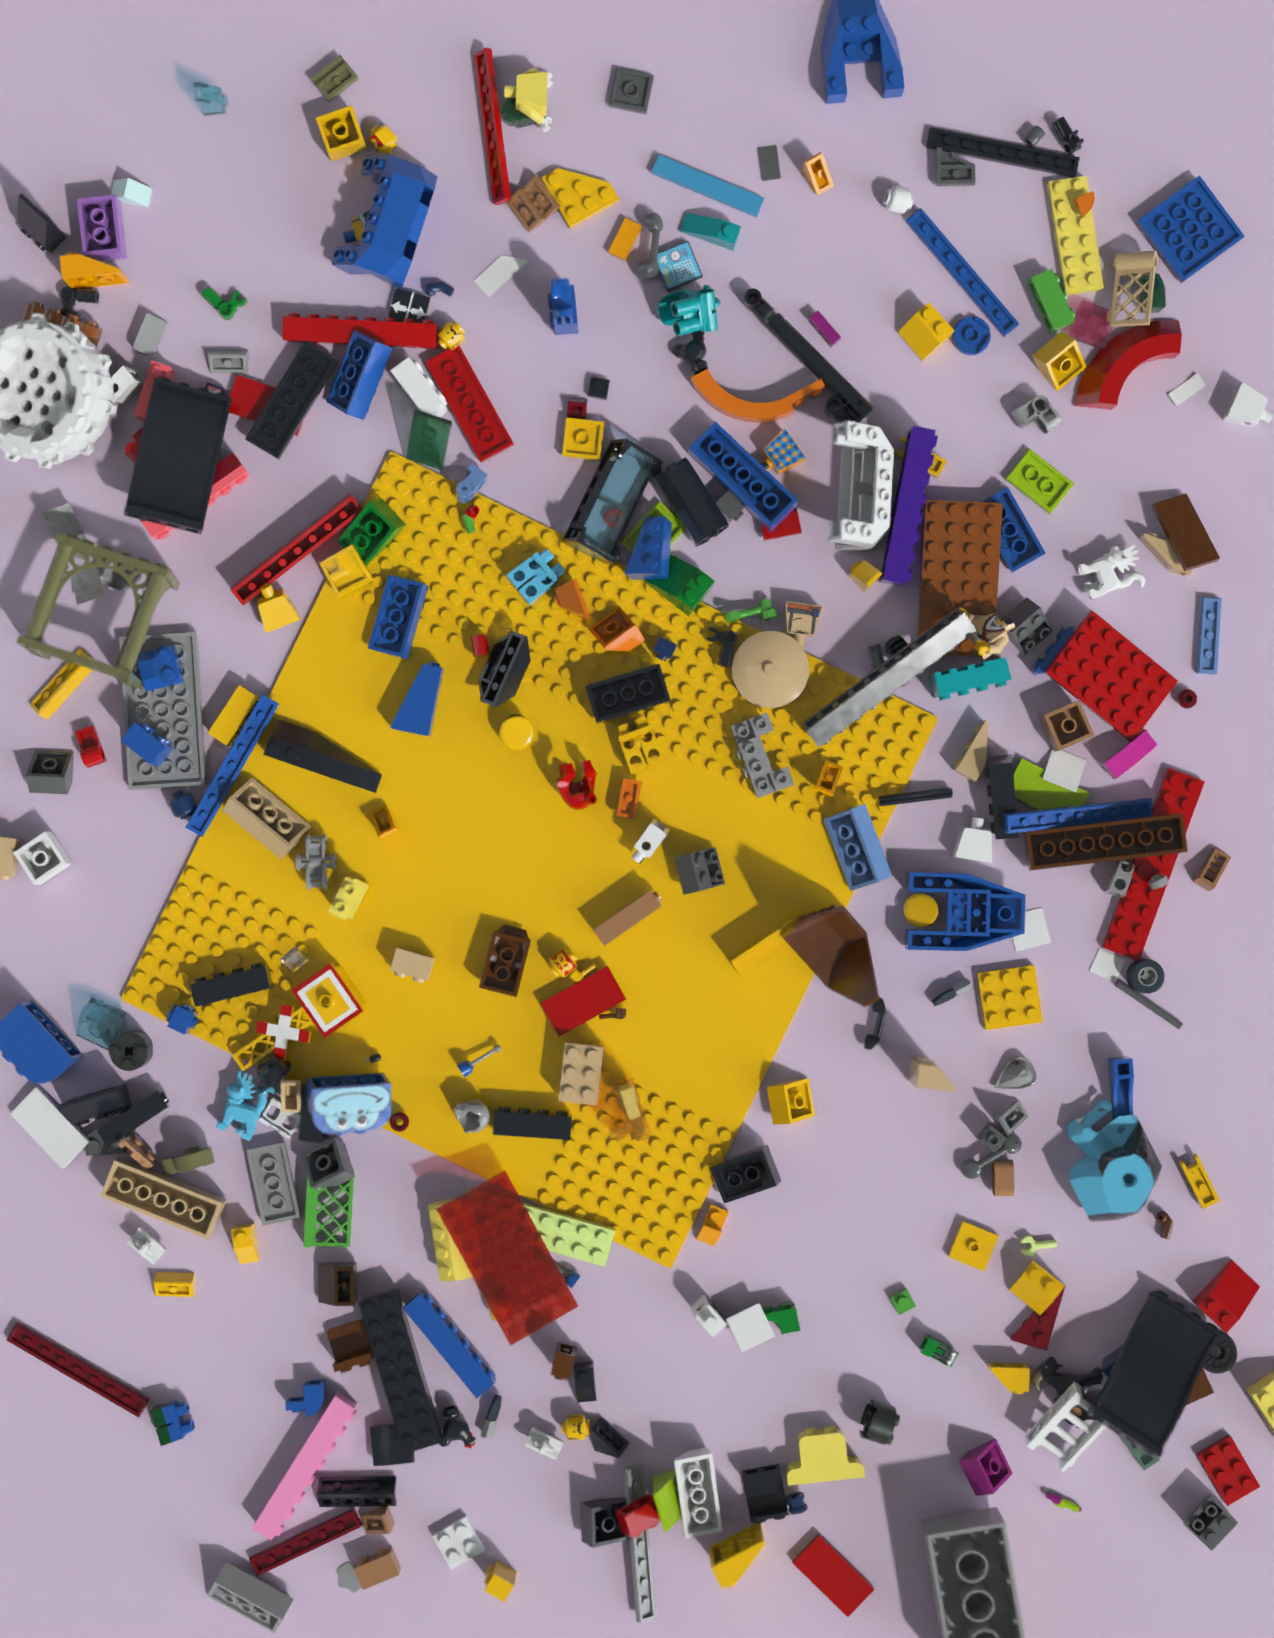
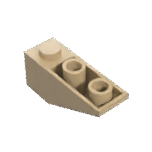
(1164, 553)
(974, 757)

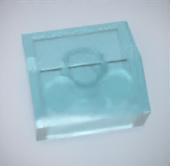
(100, 1023)

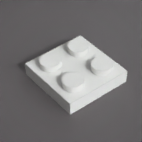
(458, 1542)

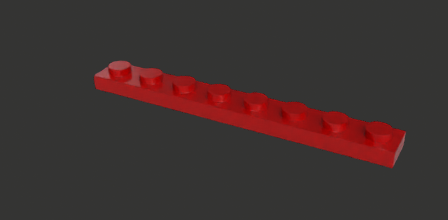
(492, 126)

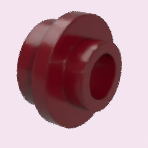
(1181, 698)
(395, 1126)

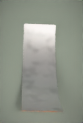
(87, 582)

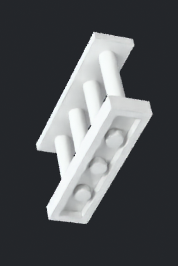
(1049, 1421)

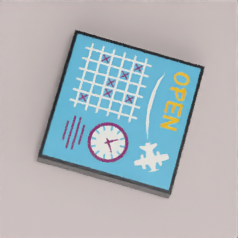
(678, 266)

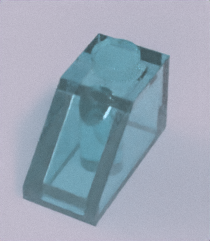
(210, 99)

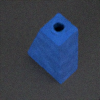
(420, 704)

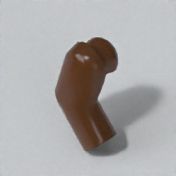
(1166, 1223)

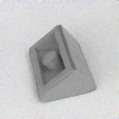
(149, 335)
(228, 361)

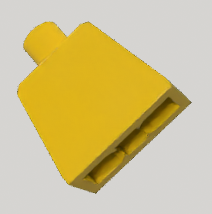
(276, 608)

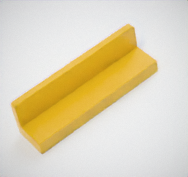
(761, 949)

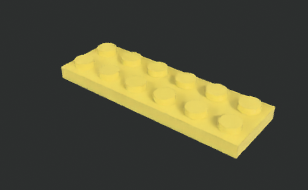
(1075, 237)

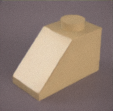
(291, 1096)

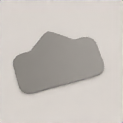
(348, 1577)

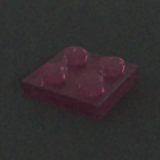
(1091, 325)

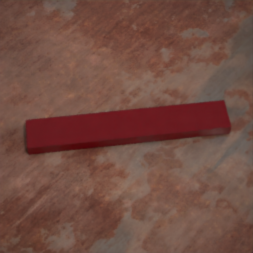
(305, 1541)

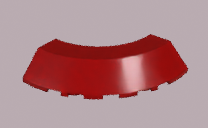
(1121, 356)

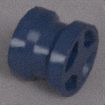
(796, 1503)

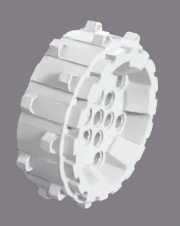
(83, 384)

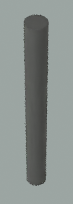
(1148, 1004)

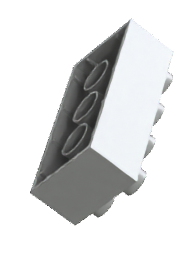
(972, 1575)

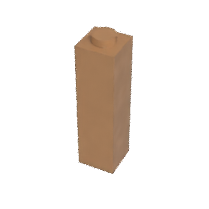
(628, 917)

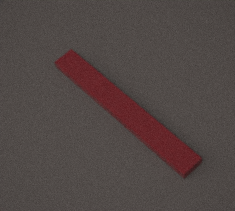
(78, 1369)

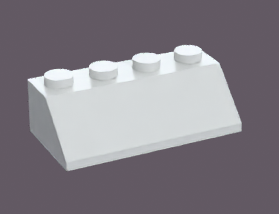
(697, 1493)

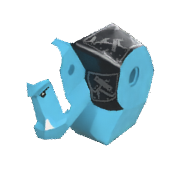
(1117, 1167)

